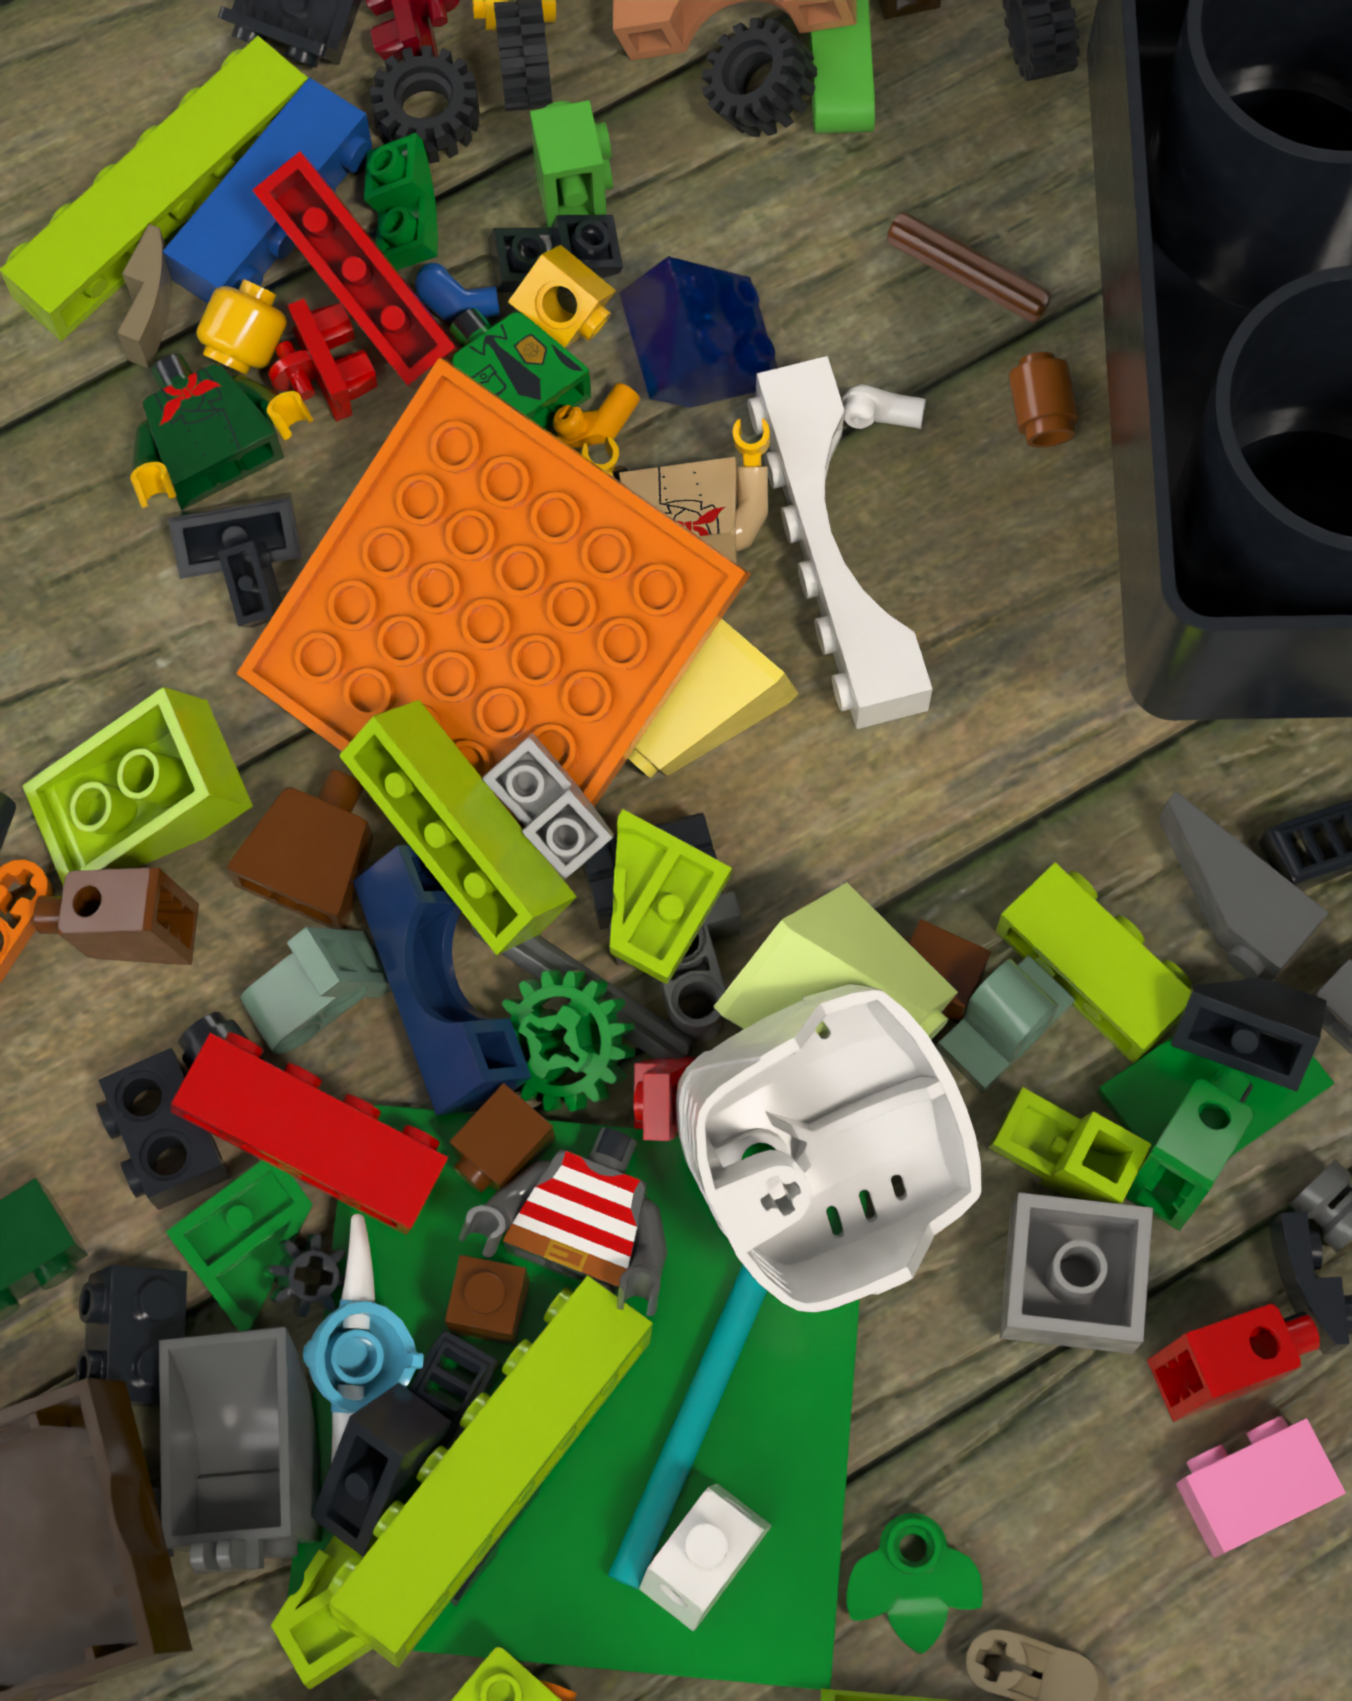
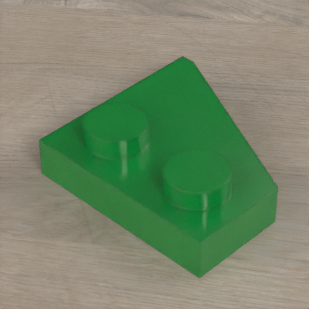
(240, 1234)

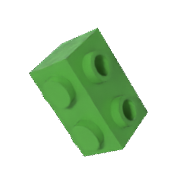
(571, 159)

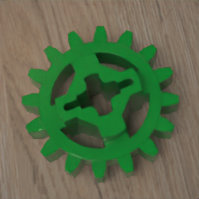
(542, 1045)

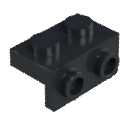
(306, 26)
(124, 1320)

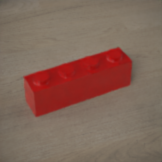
(355, 269)
(309, 1132)

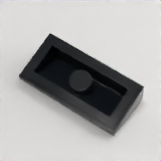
(206, 530)

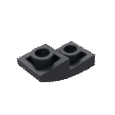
(587, 237)
(1323, 1299)

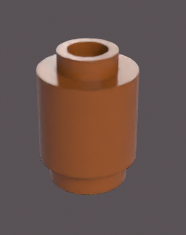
(1044, 399)

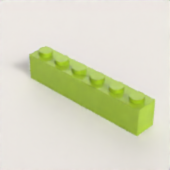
(160, 183)
(489, 1471)

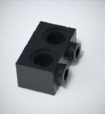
(153, 1134)

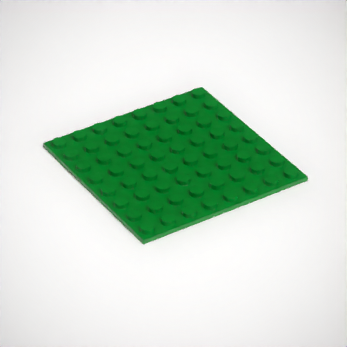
(771, 1444)

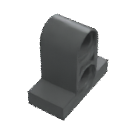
(701, 973)

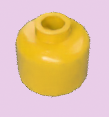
(241, 327)

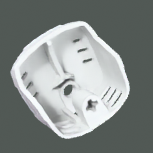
(841, 1122)

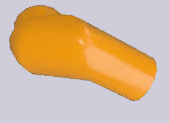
(593, 427)

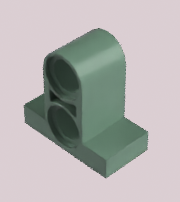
(314, 986)
(1004, 1021)

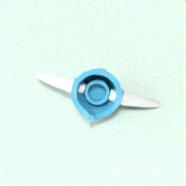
(361, 1344)

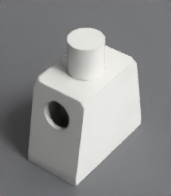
(703, 1555)

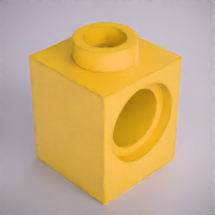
(539, 301)

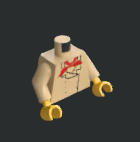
(710, 496)

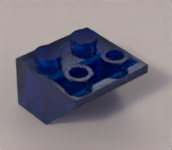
(697, 333)

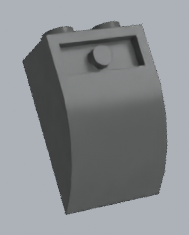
(236, 1449)

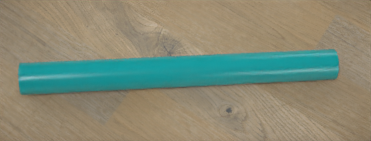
(688, 1431)

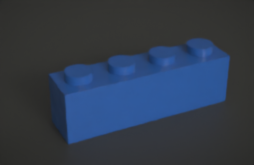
(232, 230)

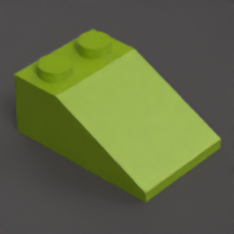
(139, 787)

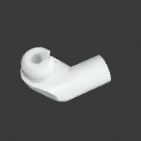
(869, 404)

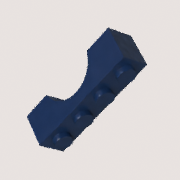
(413, 928)

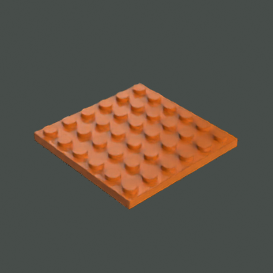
(496, 592)

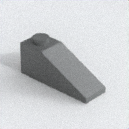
(1245, 901)

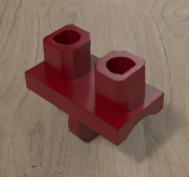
(410, 27)

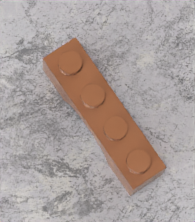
(668, 26)

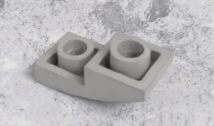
(549, 805)

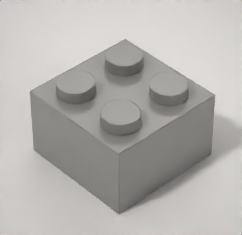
(1076, 1273)

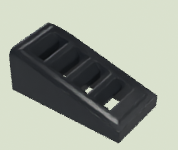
(1283, 857)
(466, 1355)

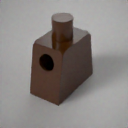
(308, 852)
(122, 916)

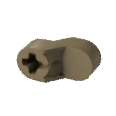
(1005, 1664)

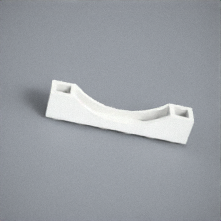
(874, 653)

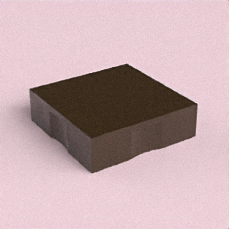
(80, 1546)

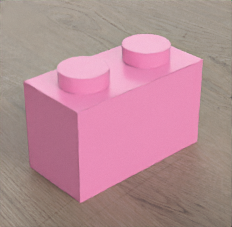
(1258, 1486)

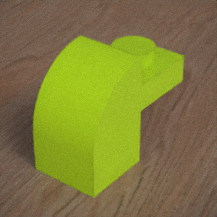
(1071, 1155)

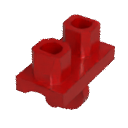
(316, 335)

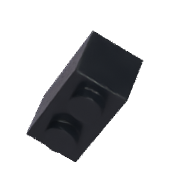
(250, 583)

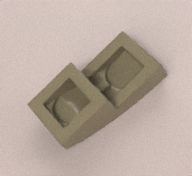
(150, 292)

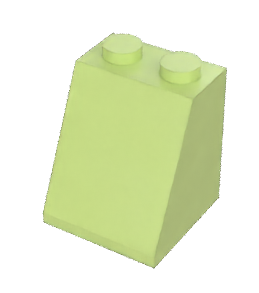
(831, 946)

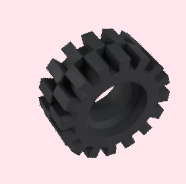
(1042, 36)
(523, 54)
(421, 75)
(778, 93)

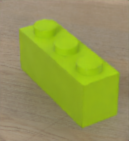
(1097, 961)

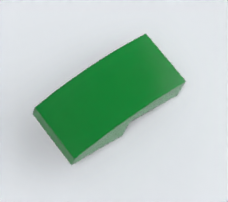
(403, 195)

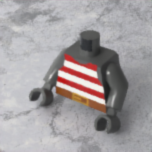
(581, 1220)

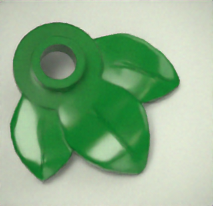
(913, 1592)

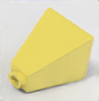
(715, 700)

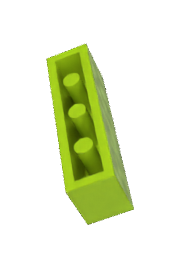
(457, 826)

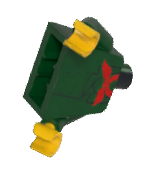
(207, 431)

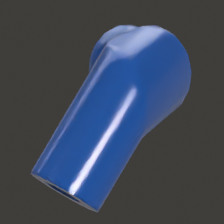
(448, 298)

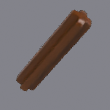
(968, 267)

